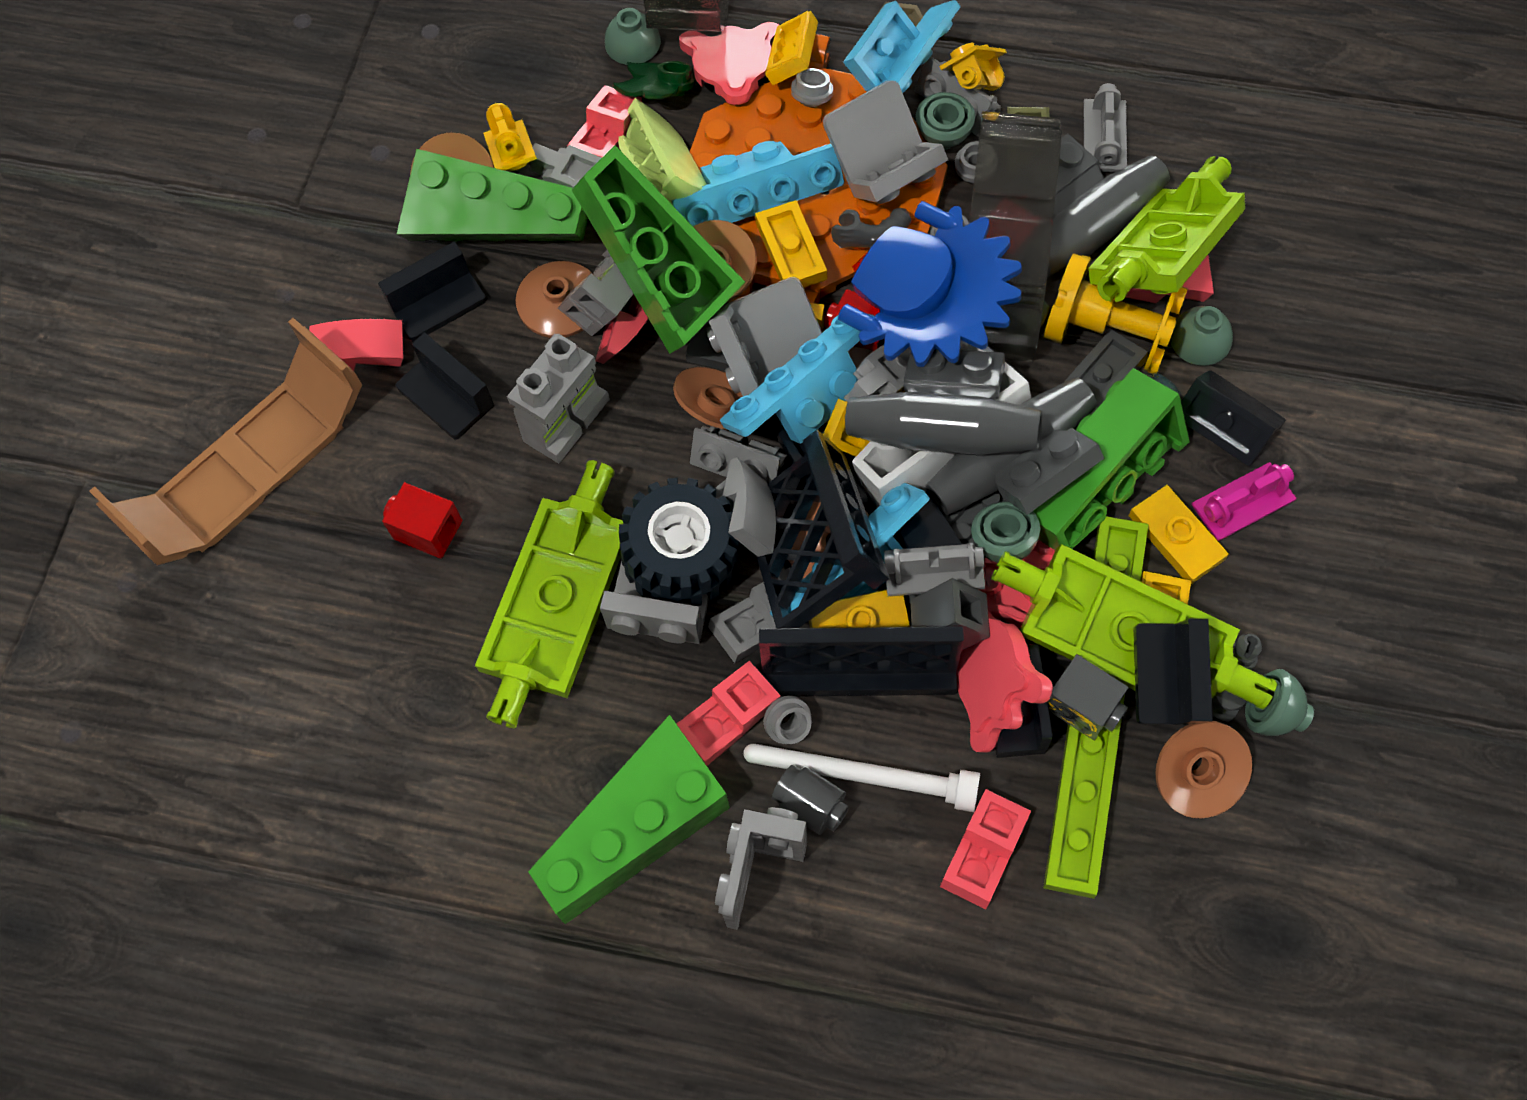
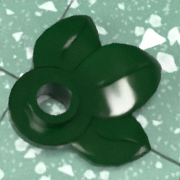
(657, 80)

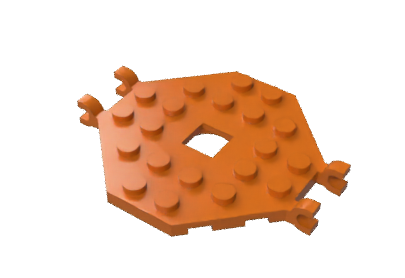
(777, 117)

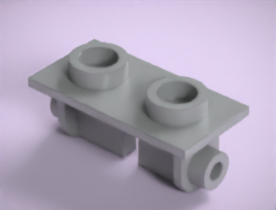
(935, 80)
(1106, 128)
(715, 447)
(924, 568)

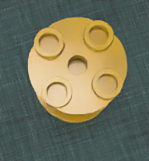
(1083, 306)

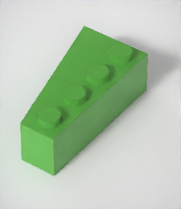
(478, 202)
(656, 249)
(1133, 431)
(632, 822)

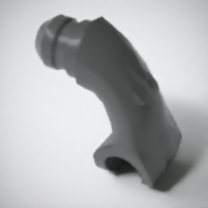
(860, 235)
(1246, 650)

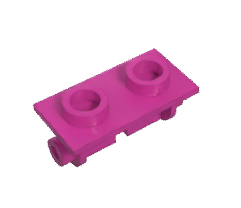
(1246, 500)

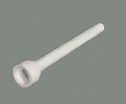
(957, 788)

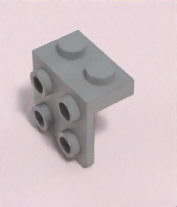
(880, 144)
(762, 332)
(632, 614)
(771, 834)

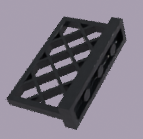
(840, 514)
(861, 660)

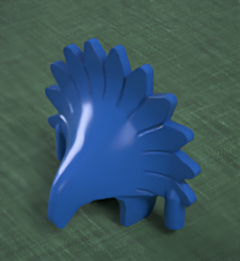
(934, 287)

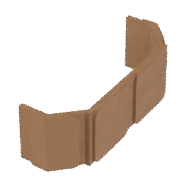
(246, 461)

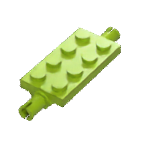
(1169, 235)
(552, 597)
(1093, 611)

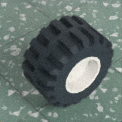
(678, 542)

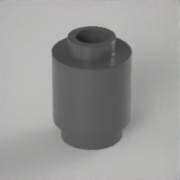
(812, 798)

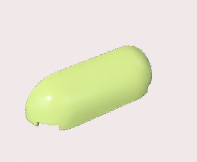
(660, 153)

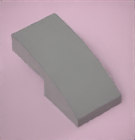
(753, 508)
(739, 625)

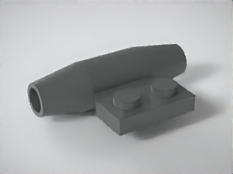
(1097, 208)
(947, 409)
(1029, 475)

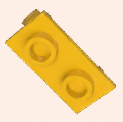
(976, 66)
(507, 139)

